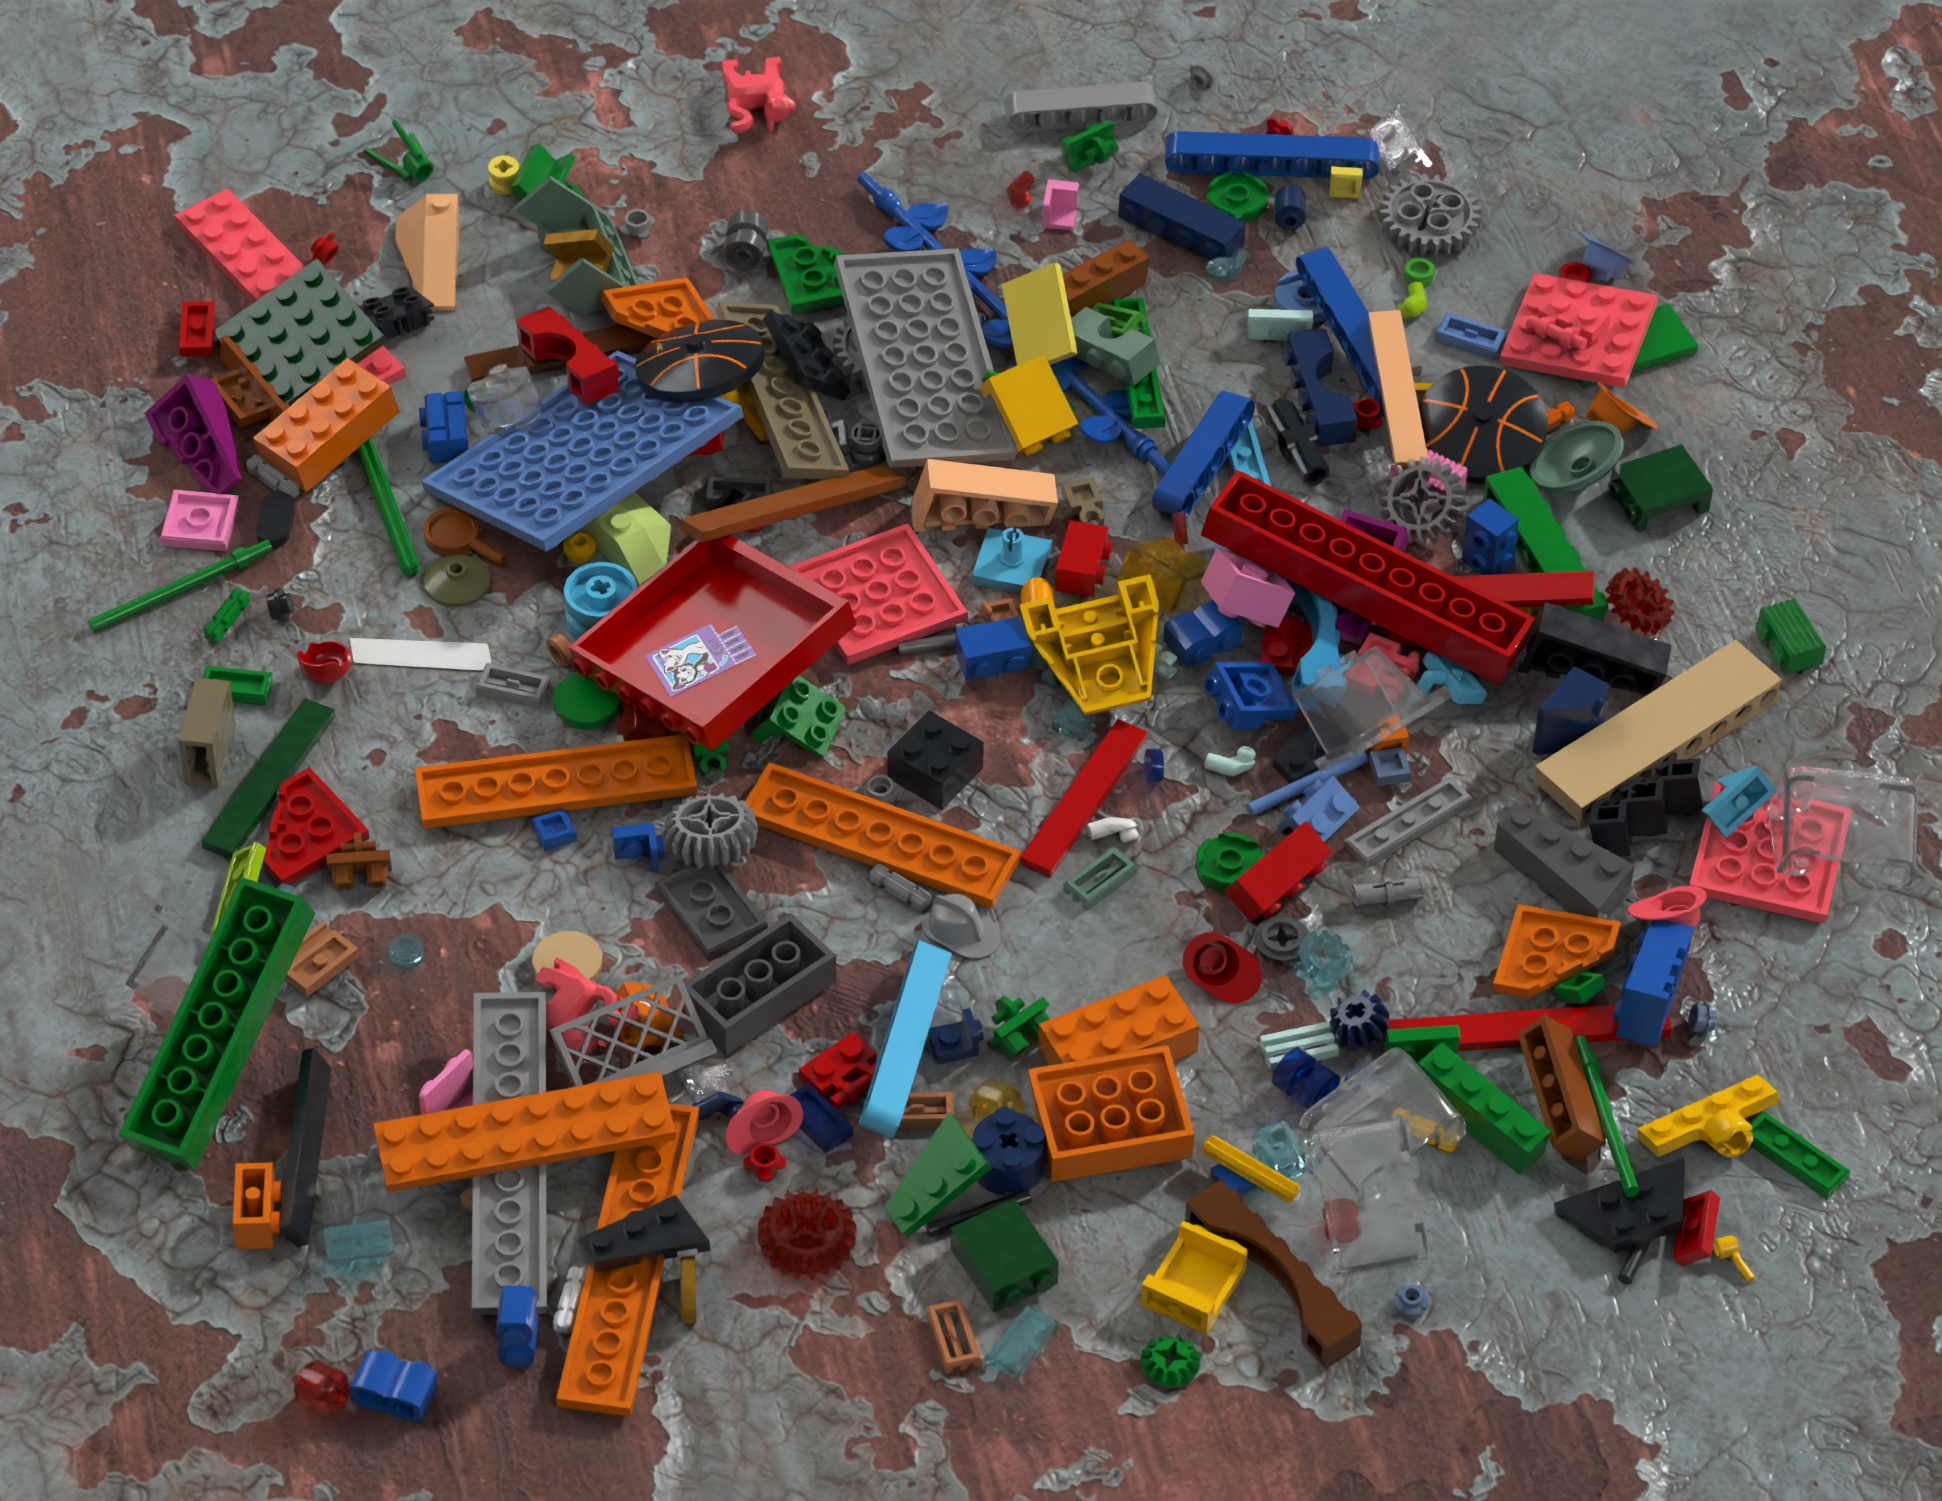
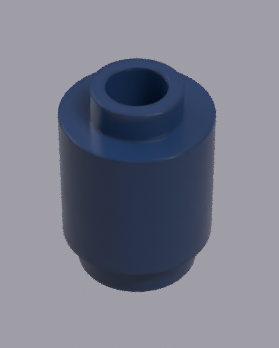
(1290, 207)

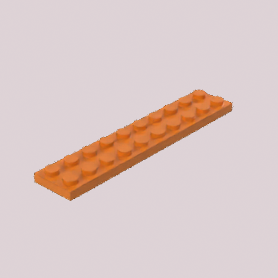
(621, 1302)

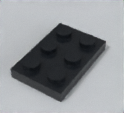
(807, 355)

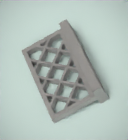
(665, 1061)

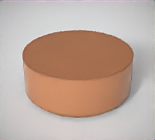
(558, 648)

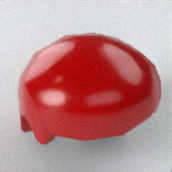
(325, 661)

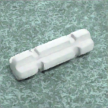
(569, 1301)

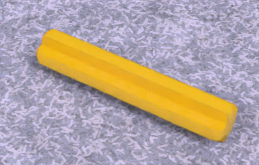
(1251, 1169)

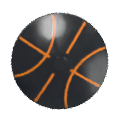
(700, 361)
(1484, 420)

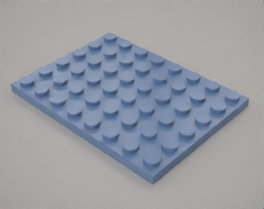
(577, 458)

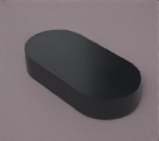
(275, 518)

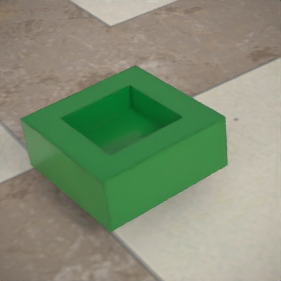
(1580, 987)

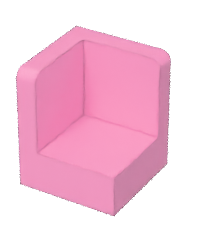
(1060, 205)

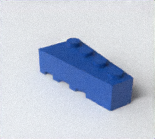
(1652, 981)

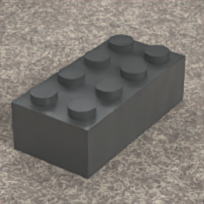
(760, 982)

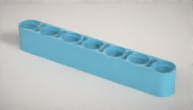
(904, 1039)

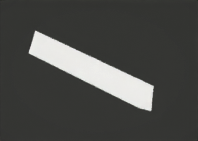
(421, 653)

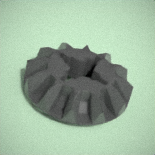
(1268, 931)

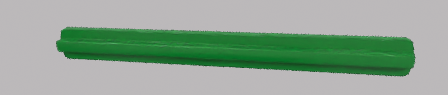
(388, 508)

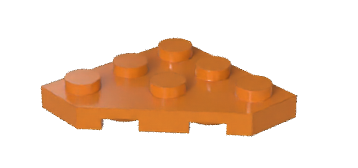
(656, 306)
(1550, 948)

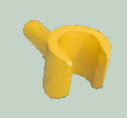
(1728, 1247)

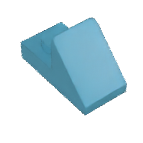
(1740, 798)

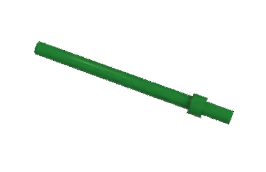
(238, 559)
(1591, 1070)

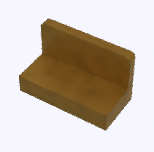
(572, 246)

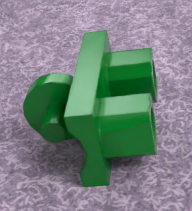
(1090, 146)
(1008, 1034)

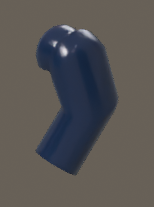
(719, 1102)

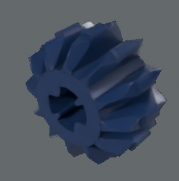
(1359, 1020)

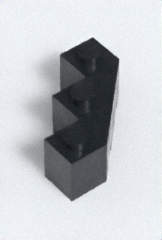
(1646, 805)

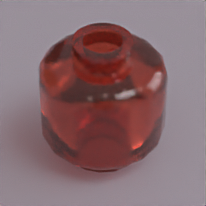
(321, 1387)

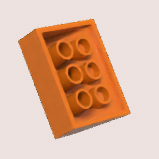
(1111, 1113)

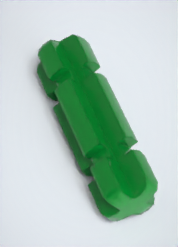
(226, 615)

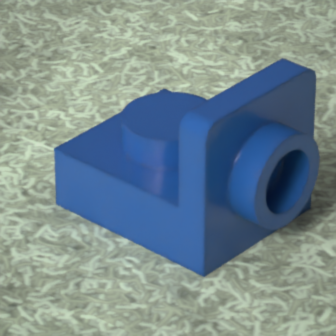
(637, 841)

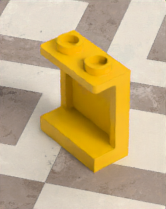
(1031, 404)
(1195, 1278)

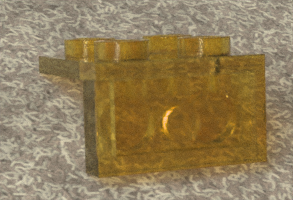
(1168, 567)

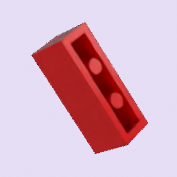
(1279, 873)

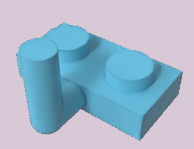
(1458, 680)

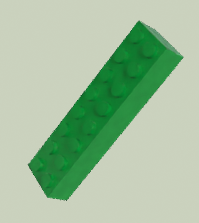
(217, 1023)

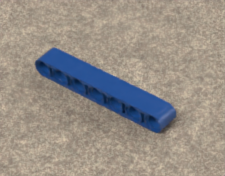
(1269, 154)
(1343, 313)

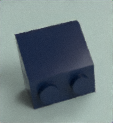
(1570, 711)

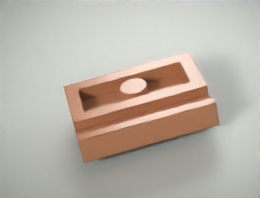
(320, 959)

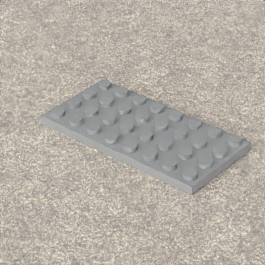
(923, 357)

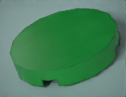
(1238, 195)
(584, 703)
(1225, 859)

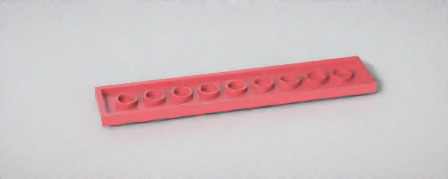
(256, 259)

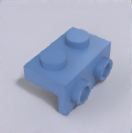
(1324, 808)

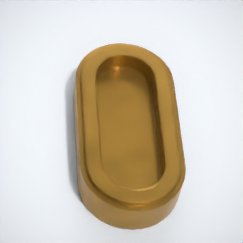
(688, 1289)

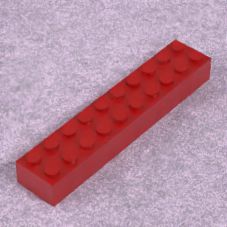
(1368, 576)

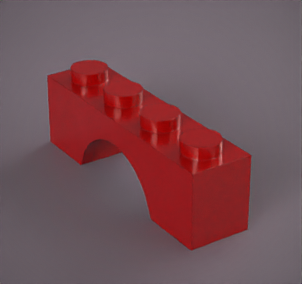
(550, 336)

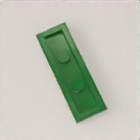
(1797, 1156)

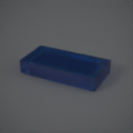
(821, 1120)

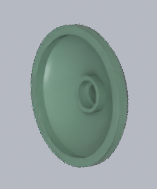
(1577, 457)

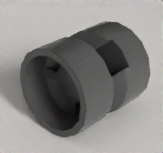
(745, 240)

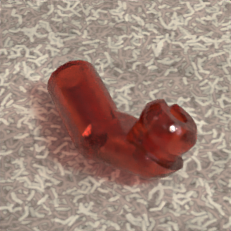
(1017, 190)

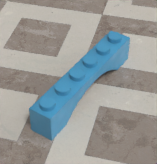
(1325, 638)

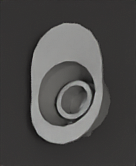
(960, 927)

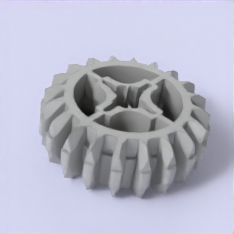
(1448, 503)
(710, 830)

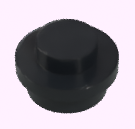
(280, 605)

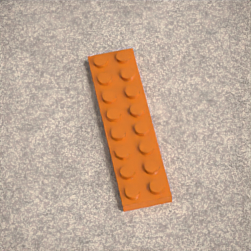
(555, 781)
(882, 835)
(524, 1131)

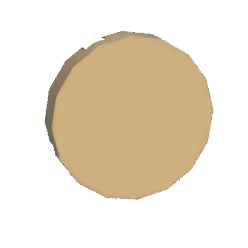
(574, 949)

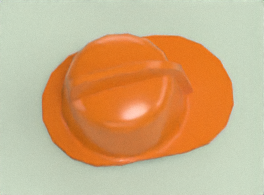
(1614, 410)

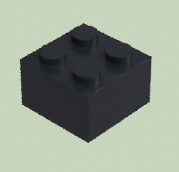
(935, 760)

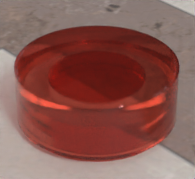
(1180, 528)

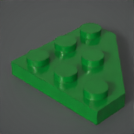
(805, 273)

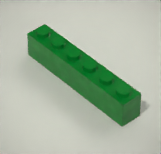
(1540, 538)

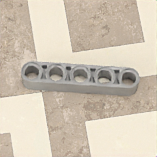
(1080, 106)

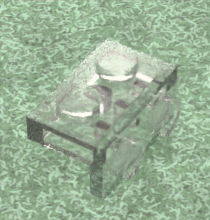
(1399, 142)

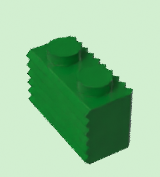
(1790, 636)

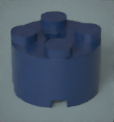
(1013, 1149)

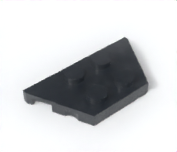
(1630, 1221)

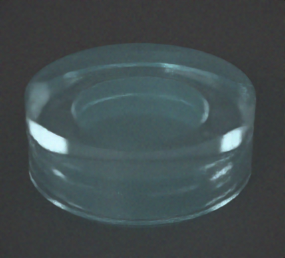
(406, 952)

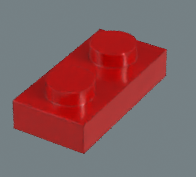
(197, 328)
(1698, 1229)

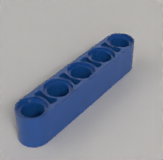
(1203, 453)

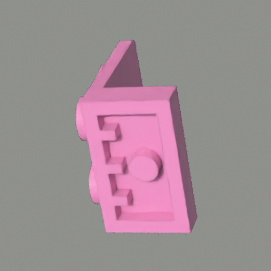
(451, 1087)

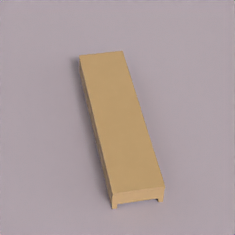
(1659, 728)

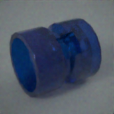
(1302, 1077)

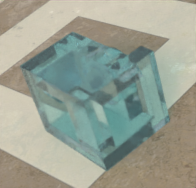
(1280, 1149)

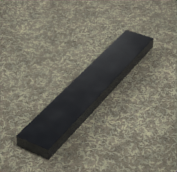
(305, 1147)

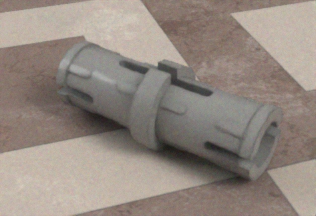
(1387, 891)

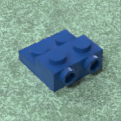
(1248, 694)

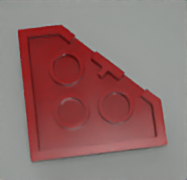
(307, 827)

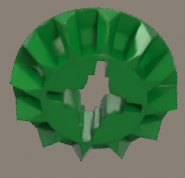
(1180, 1371)

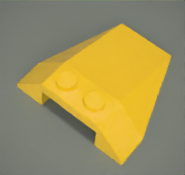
(1100, 646)

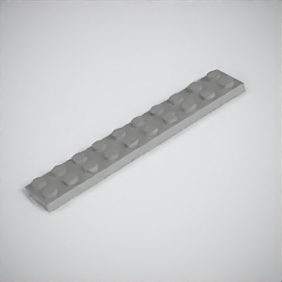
(509, 1204)

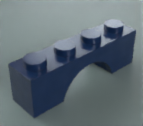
(1310, 360)

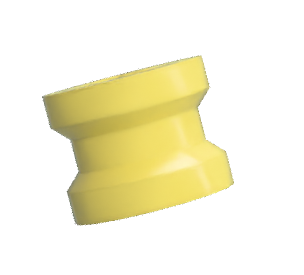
(502, 173)

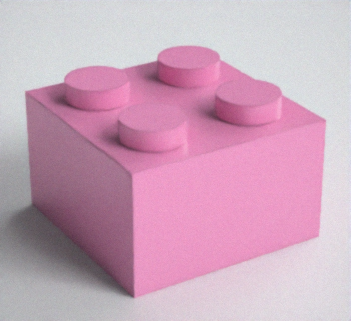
(1246, 589)

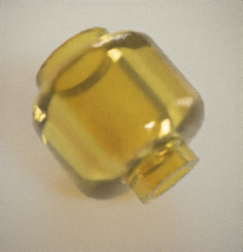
(994, 1095)

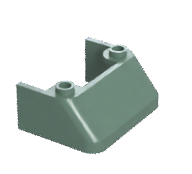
(562, 210)

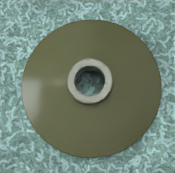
(457, 580)

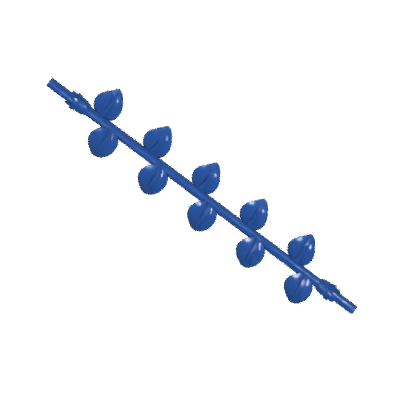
(979, 262)

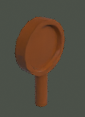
(457, 532)

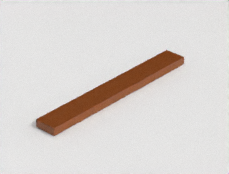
(792, 503)

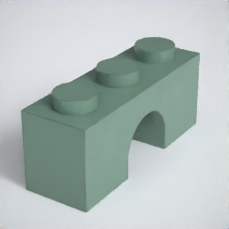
(1124, 357)

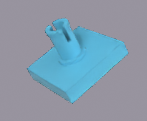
(1010, 560)

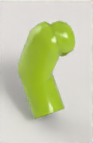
(1415, 303)

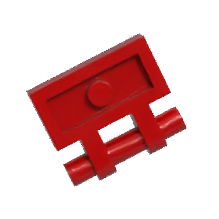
(838, 1065)

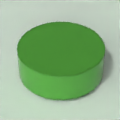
(1419, 271)

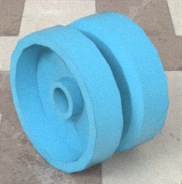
(593, 593)

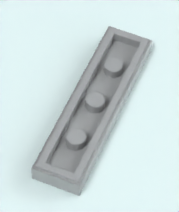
(1407, 822)

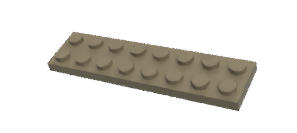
(787, 410)

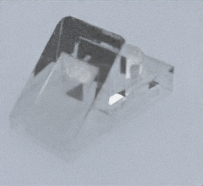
(704, 1078)

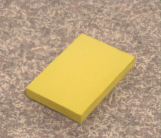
(1040, 315)

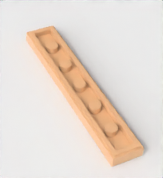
(1397, 387)

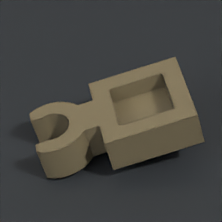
(1084, 500)

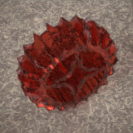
(805, 1246)

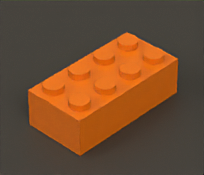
(327, 424)
(1122, 1023)

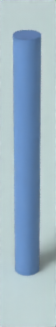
(1297, 787)

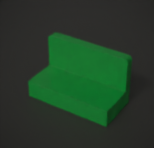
(537, 167)

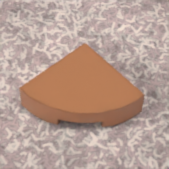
(999, 610)

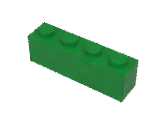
(1487, 1111)

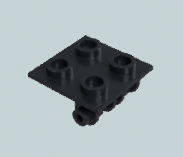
(403, 304)

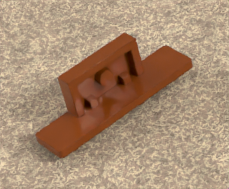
(244, 390)

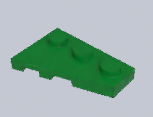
(937, 1177)

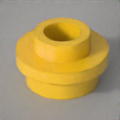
(579, 547)

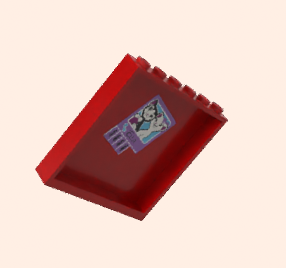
(712, 638)

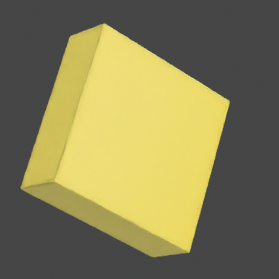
(1345, 182)

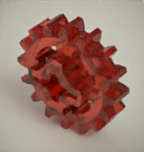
(1639, 601)

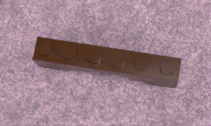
(1325, 1324)

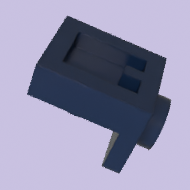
(956, 1039)

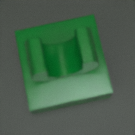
(702, 753)

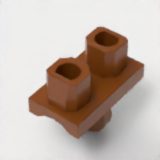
(359, 858)

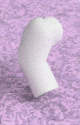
(1113, 825)

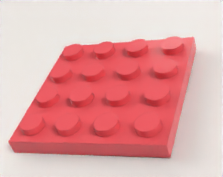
(1603, 360)
(891, 591)
(1745, 872)

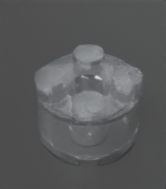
(505, 399)

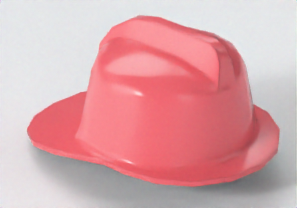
(1675, 904)
(763, 1119)

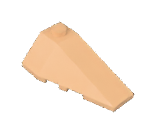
(429, 247)

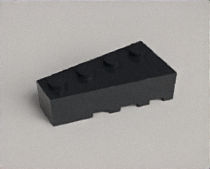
(1601, 649)

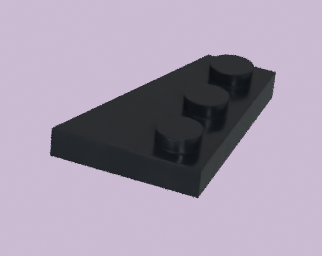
(647, 1233)

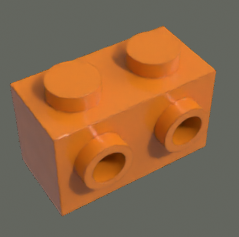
(254, 1205)

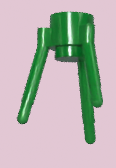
(415, 161)

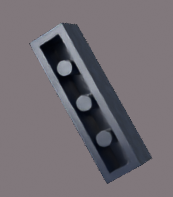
(1180, 218)

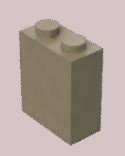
(207, 732)

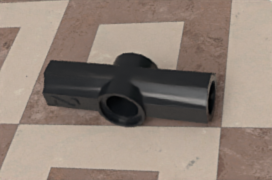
(1298, 441)

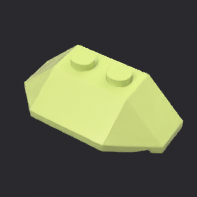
(632, 537)

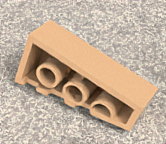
(981, 496)

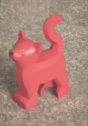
(756, 92)
(575, 998)

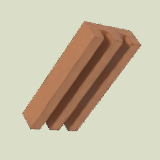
(922, 1117)
(960, 1360)

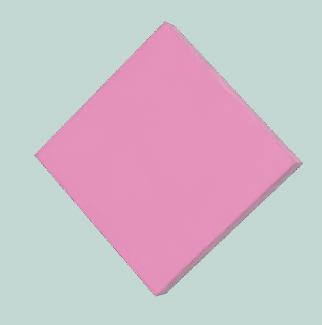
(199, 520)

